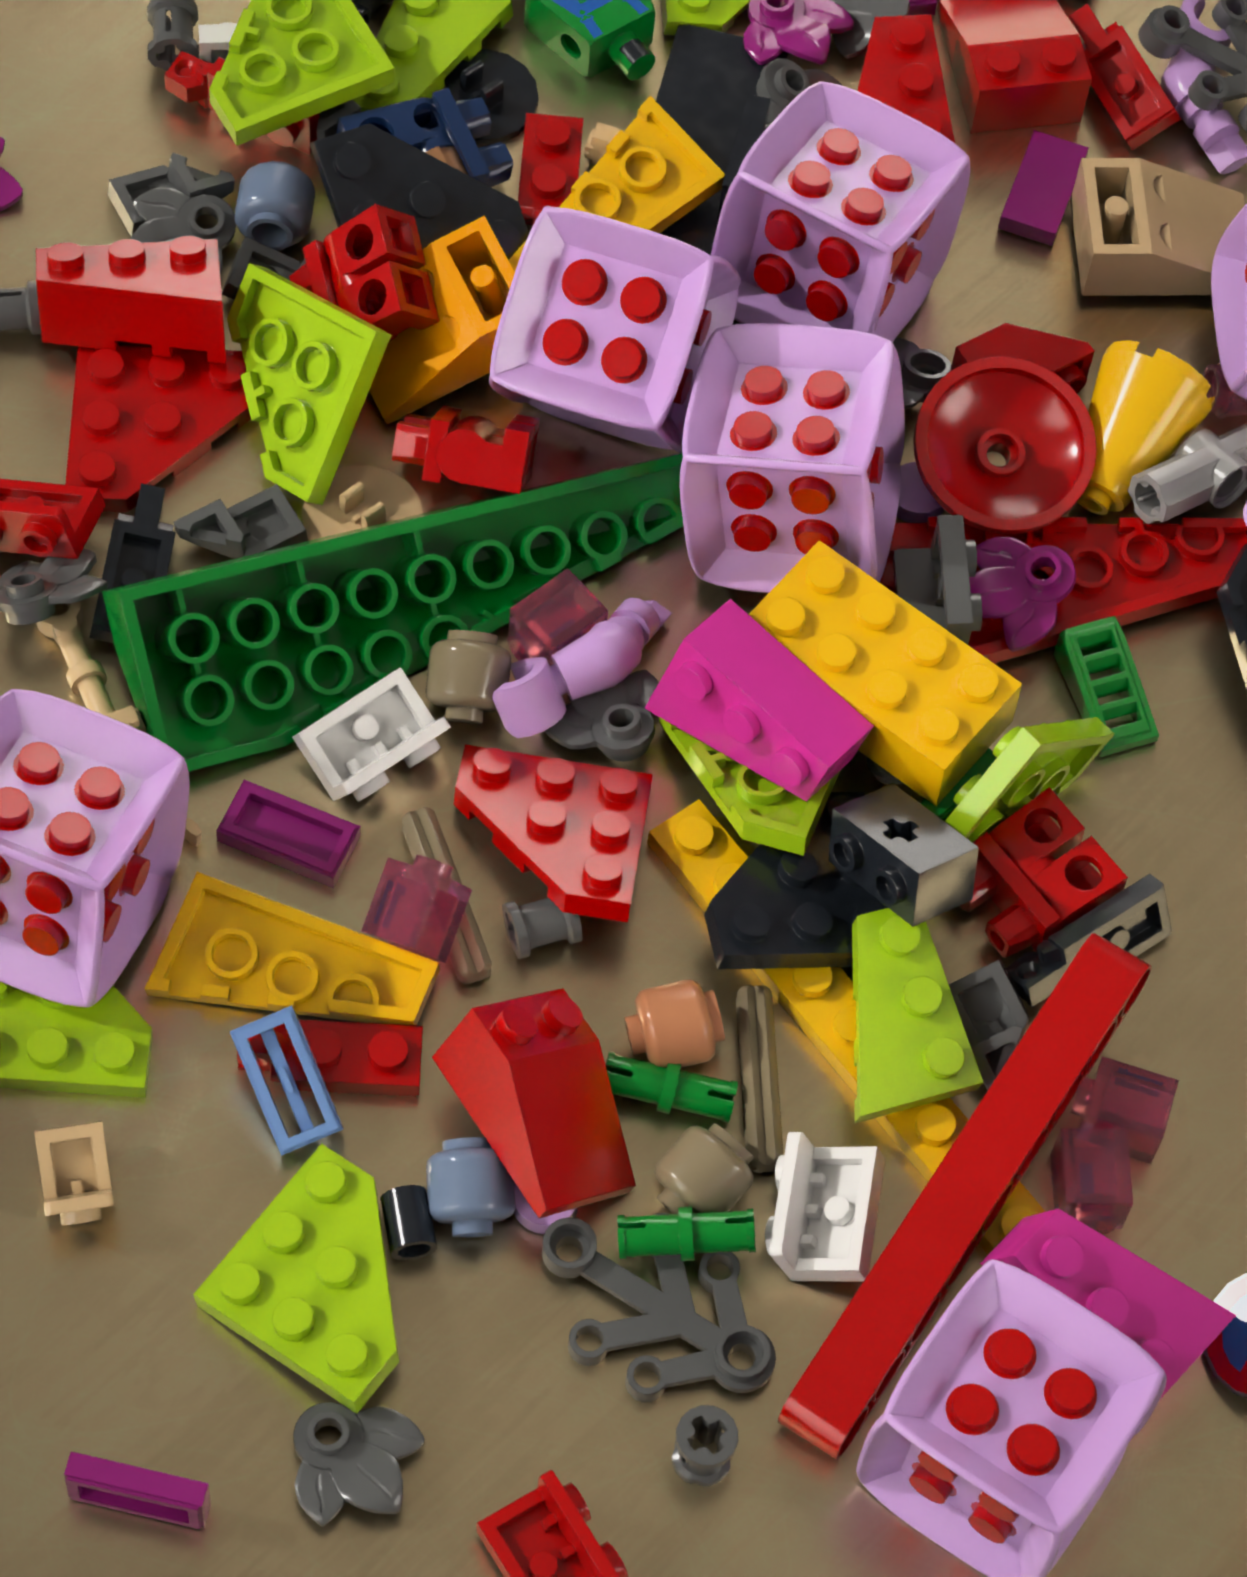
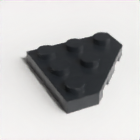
(378, 168)
(789, 907)

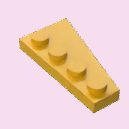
(646, 175)
(270, 956)

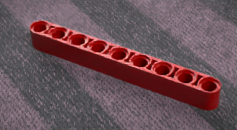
(963, 1197)

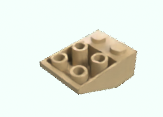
(1147, 227)

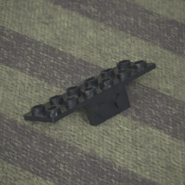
(715, 101)

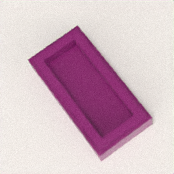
(1042, 188)
(288, 833)
(137, 1490)

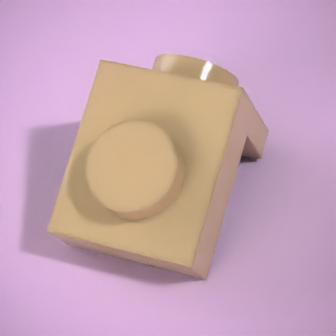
(74, 1171)

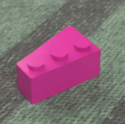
(758, 704)
(1118, 1286)

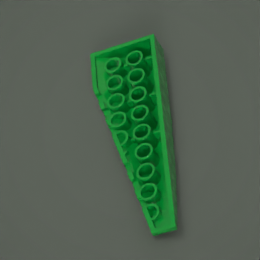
(279, 638)

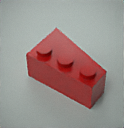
(906, 70)
(133, 294)

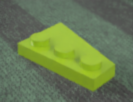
(429, 41)
(907, 1022)

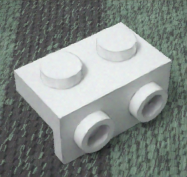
(370, 735)
(825, 1210)

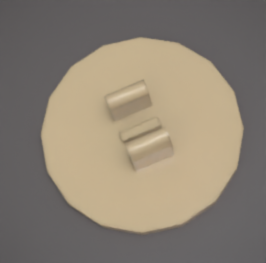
(360, 499)

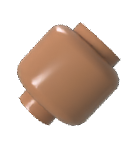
(675, 1024)

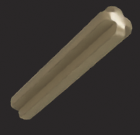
(468, 950)
(759, 1077)

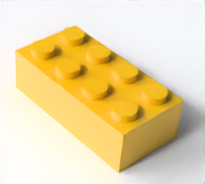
(917, 683)

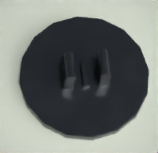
(503, 85)

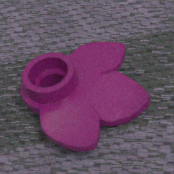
(793, 27)
(1013, 592)

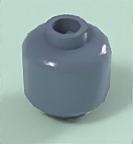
(275, 204)
(469, 1187)

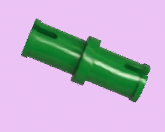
(671, 1087)
(686, 1233)

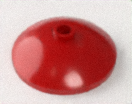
(1025, 417)

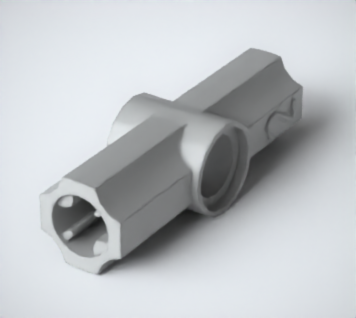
(1201, 471)

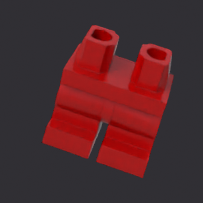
(373, 271)
(469, 449)
(1040, 874)

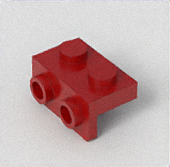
(47, 517)
(548, 1535)

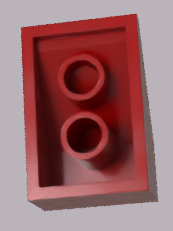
(1015, 63)
(541, 1099)

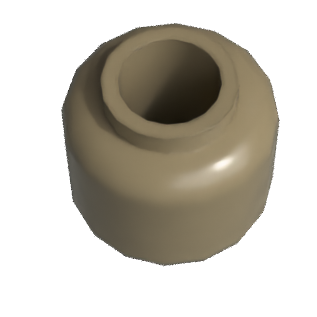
(466, 673)
(704, 1171)

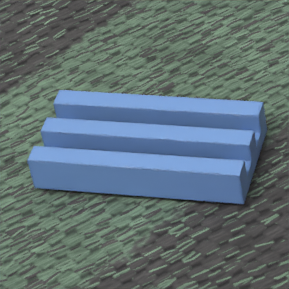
(264, 1027)

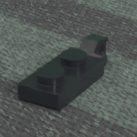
(136, 552)
(1130, 920)

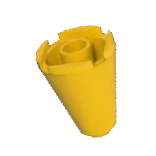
(1139, 418)

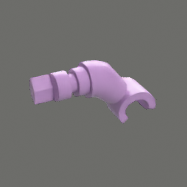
(1213, 129)
(579, 669)

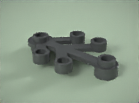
(1168, 31)
(665, 1316)

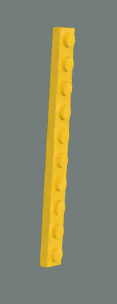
(821, 1004)

